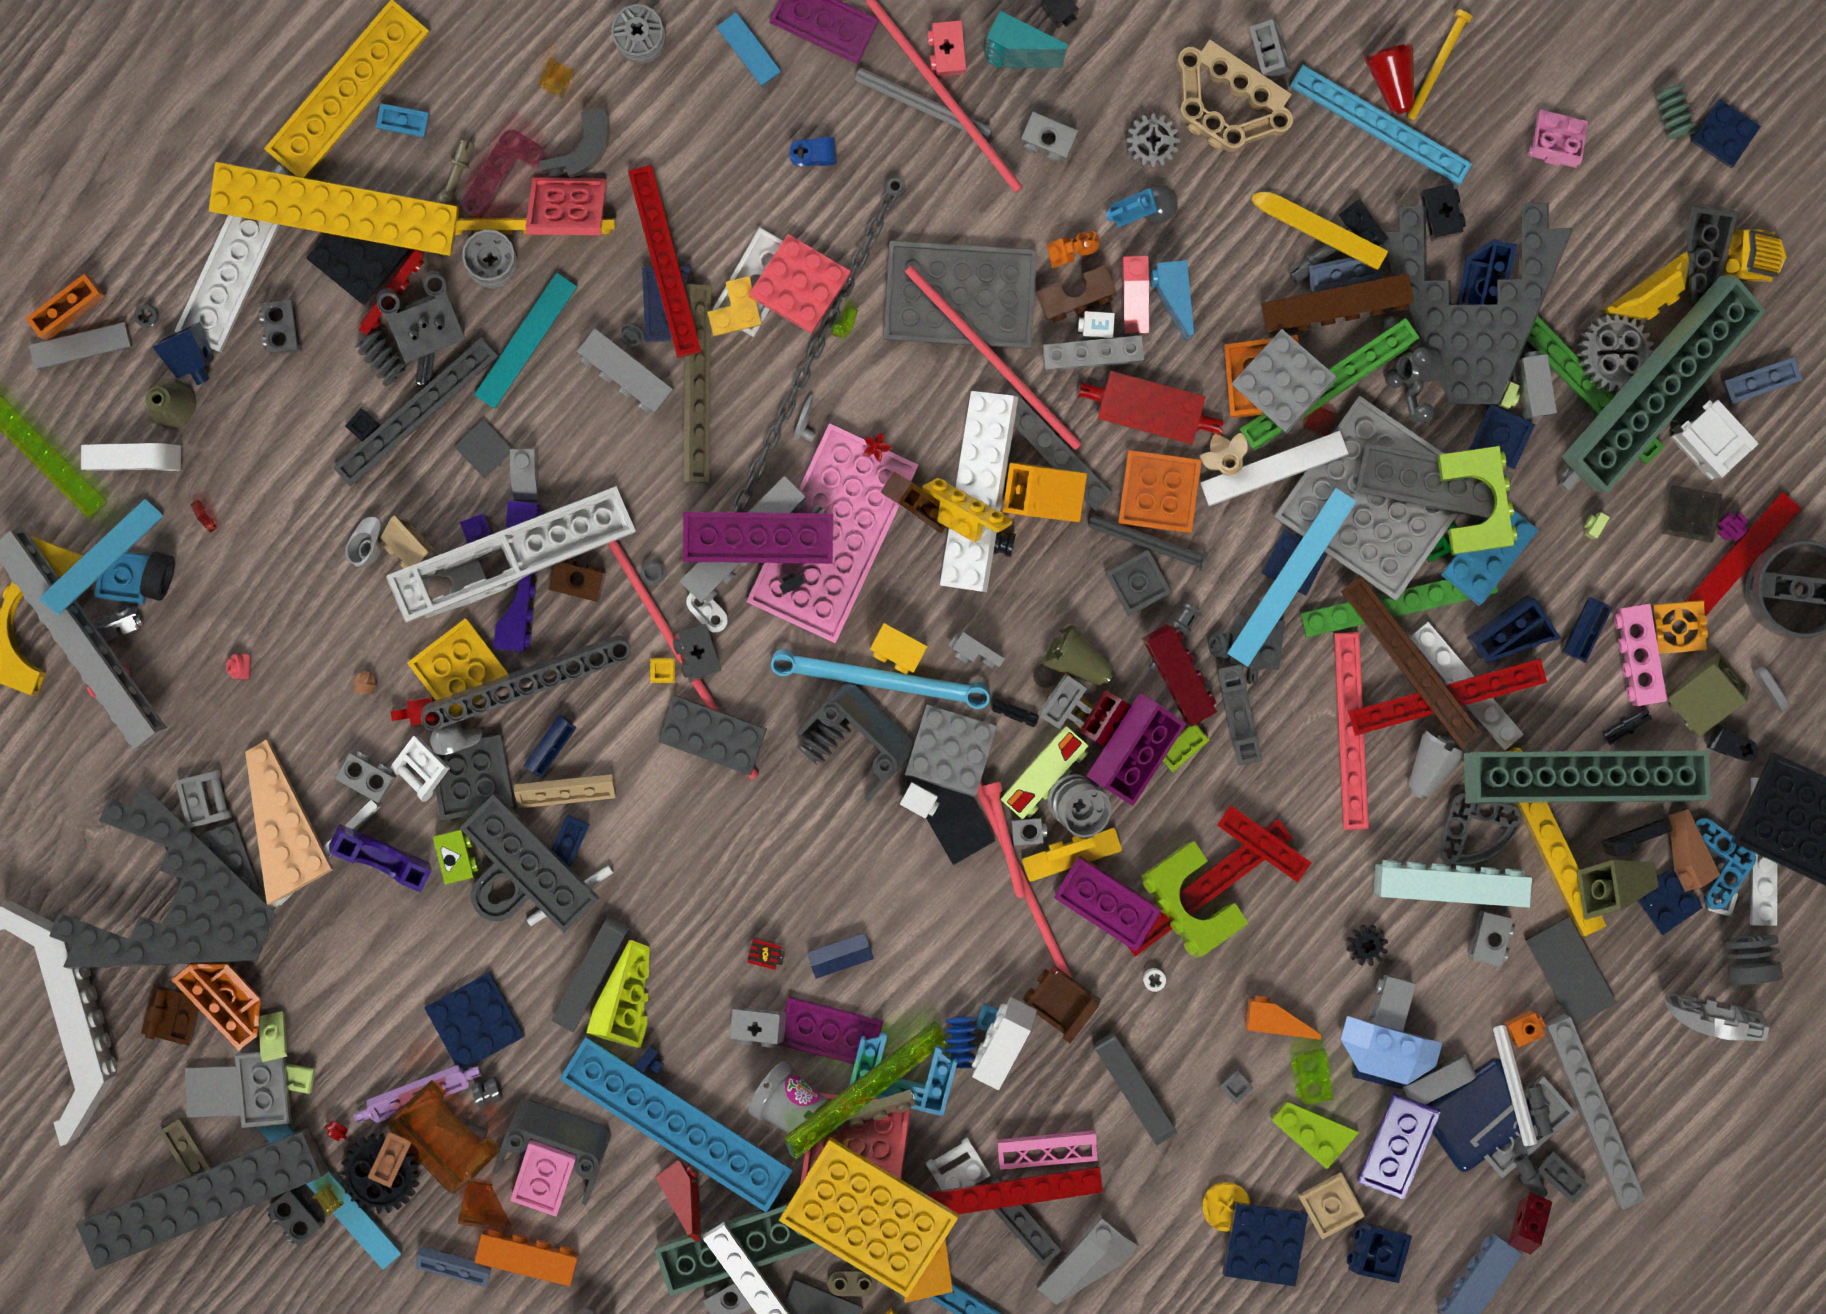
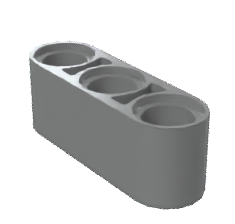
(1441, 1080)

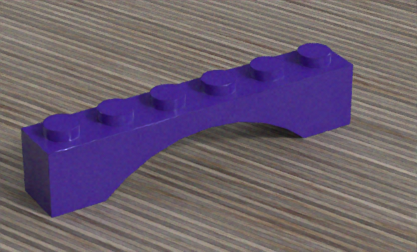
(512, 628)

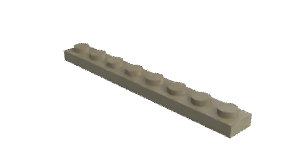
(698, 390)

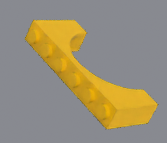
(15, 668)

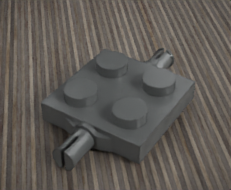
(1270, 652)

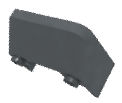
(873, 723)
(559, 1130)

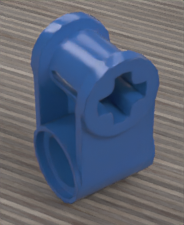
(817, 152)

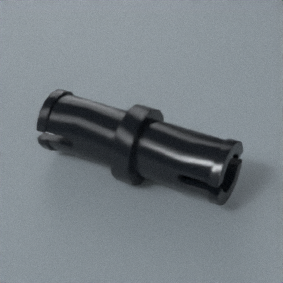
(1627, 725)

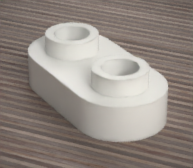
(706, 612)

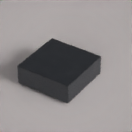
(362, 424)

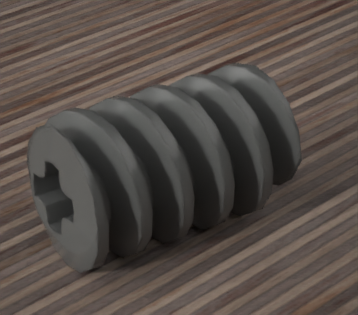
(381, 358)
(822, 740)

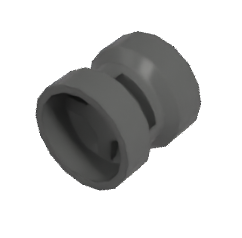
(487, 1092)

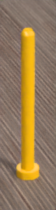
(1462, 18)

